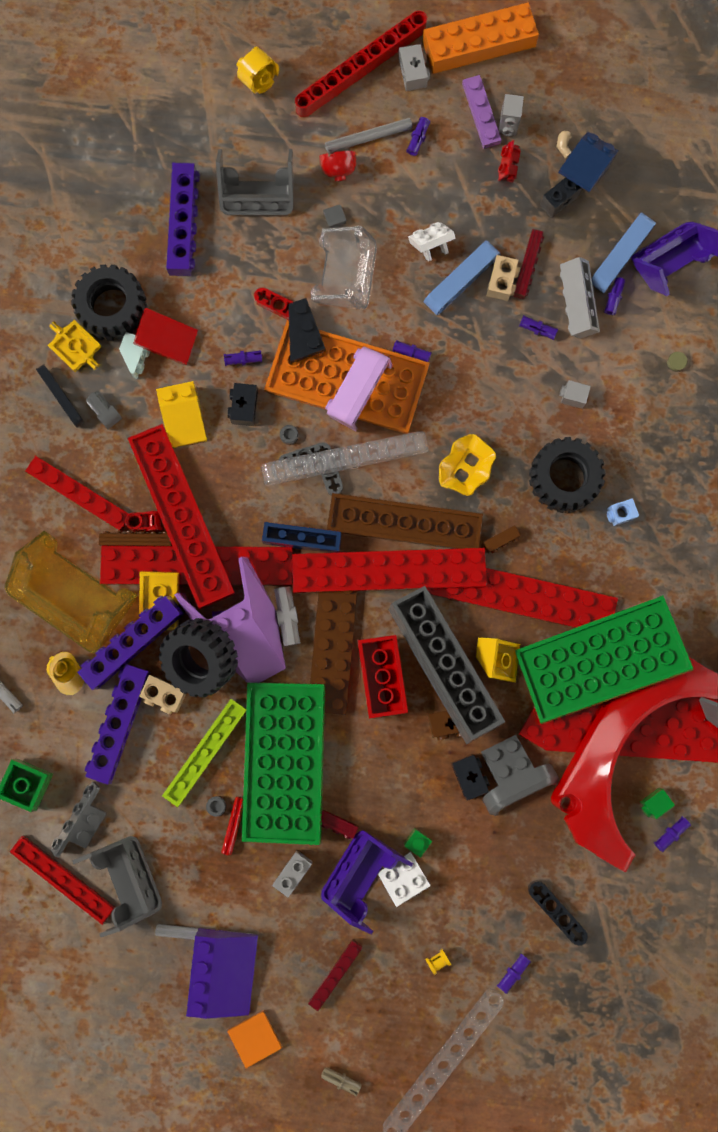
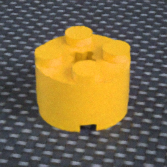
(257, 70)

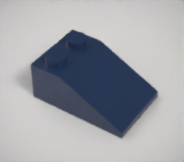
(588, 161)

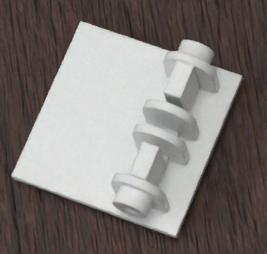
(404, 881)

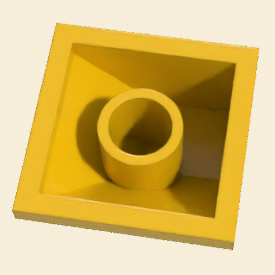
(498, 658)

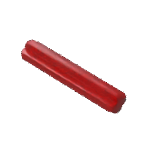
(233, 826)

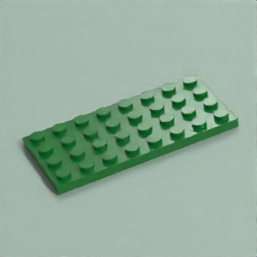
(603, 660)
(283, 763)

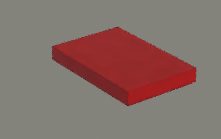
(165, 336)

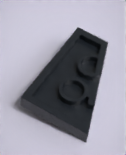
(303, 332)

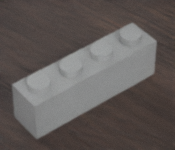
(579, 298)

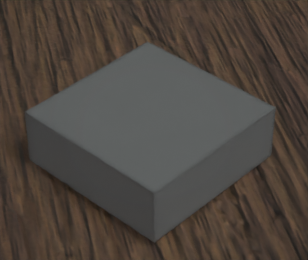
(334, 216)

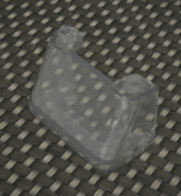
(346, 267)

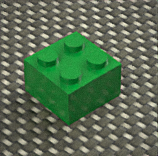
(24, 785)

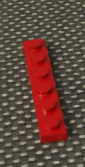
(77, 493)

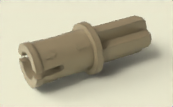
(341, 1081)

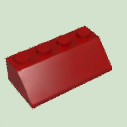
(382, 676)

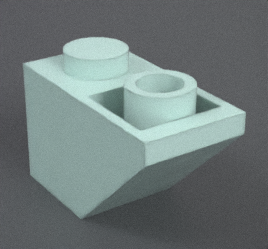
(133, 355)

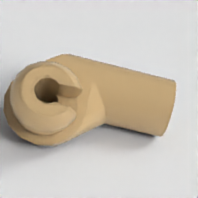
(562, 143)

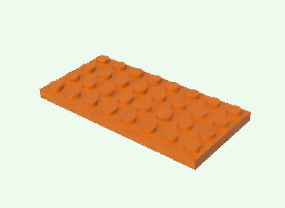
(321, 375)

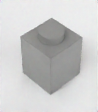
(574, 394)

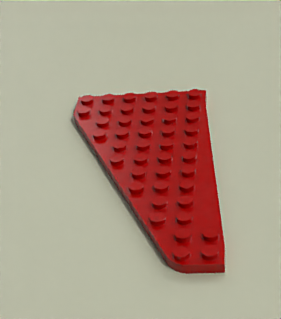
(669, 732)

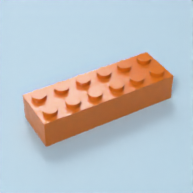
(480, 38)

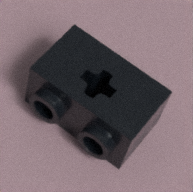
(560, 196)
(247, 393)
(479, 785)

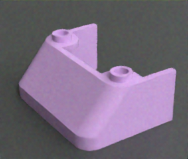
(357, 386)

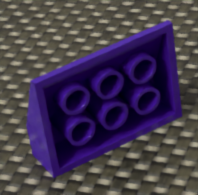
(221, 974)

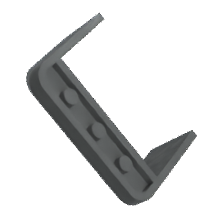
(255, 196)
(130, 879)

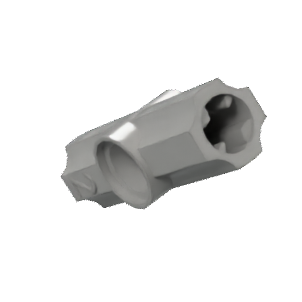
(287, 616)

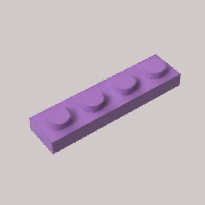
(481, 111)

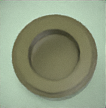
(677, 361)

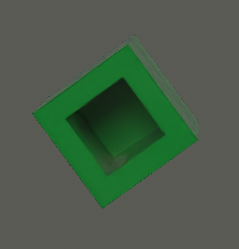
(656, 804)
(417, 842)

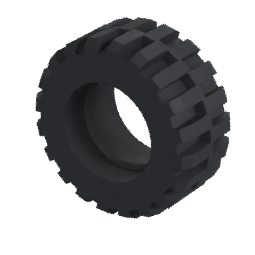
(96, 283)
(579, 454)
(184, 671)

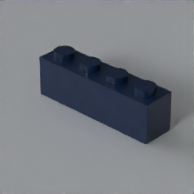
(301, 537)

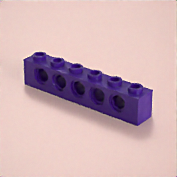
(182, 174)
(171, 613)
(93, 768)

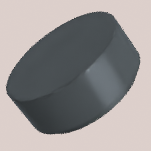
(289, 434)
(216, 806)

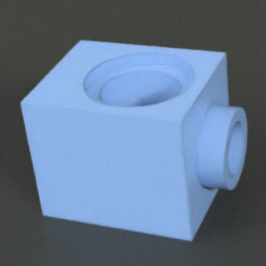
(630, 512)

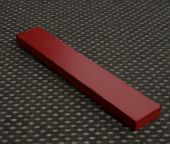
(62, 879)

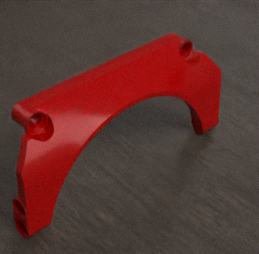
(590, 772)

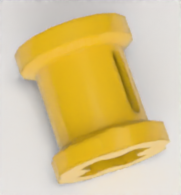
(438, 961)

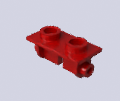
(510, 154)

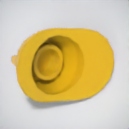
(63, 672)

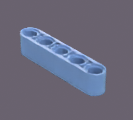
(622, 252)
(461, 277)

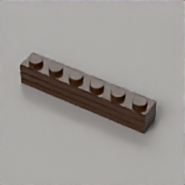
(131, 539)

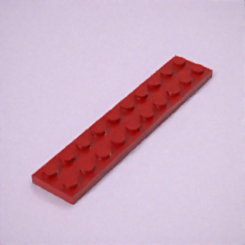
(181, 516)
(123, 563)
(389, 570)
(534, 599)

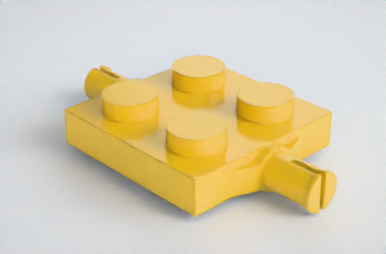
(74, 345)

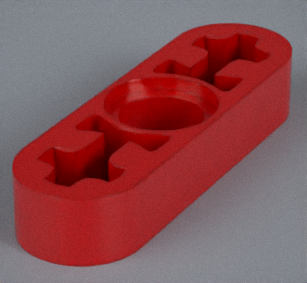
(276, 297)

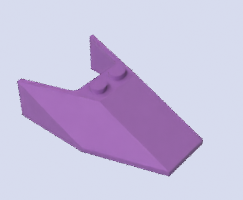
(250, 626)

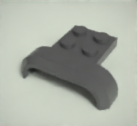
(514, 775)

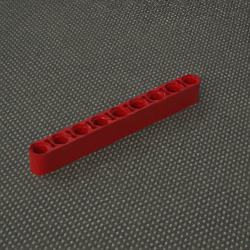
(358, 71)

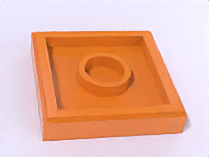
(254, 1039)

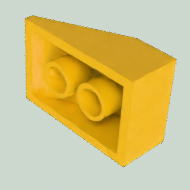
(182, 414)

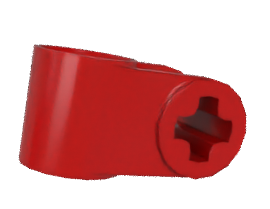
(149, 521)

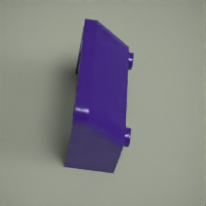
(673, 251)
(356, 874)

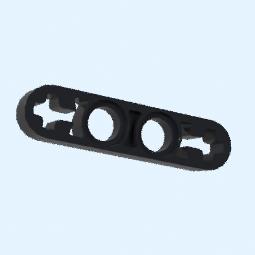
(60, 396)
(557, 913)

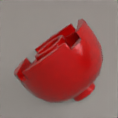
(338, 164)

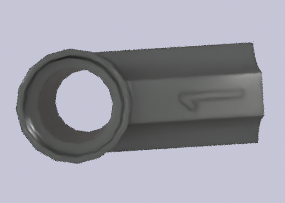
(106, 413)

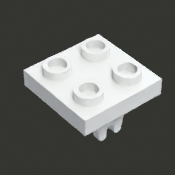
(432, 237)

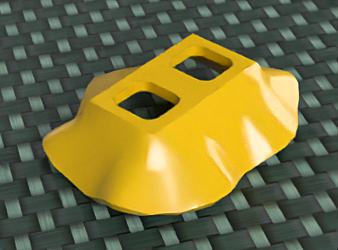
(456, 460)

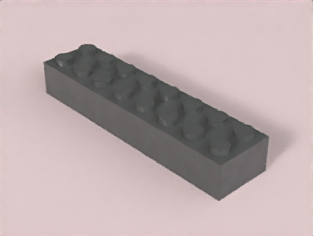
(446, 665)

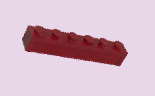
(527, 267)
(338, 825)
(335, 975)

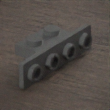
(82, 823)

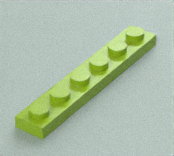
(204, 753)

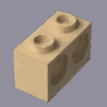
(500, 277)
(164, 690)

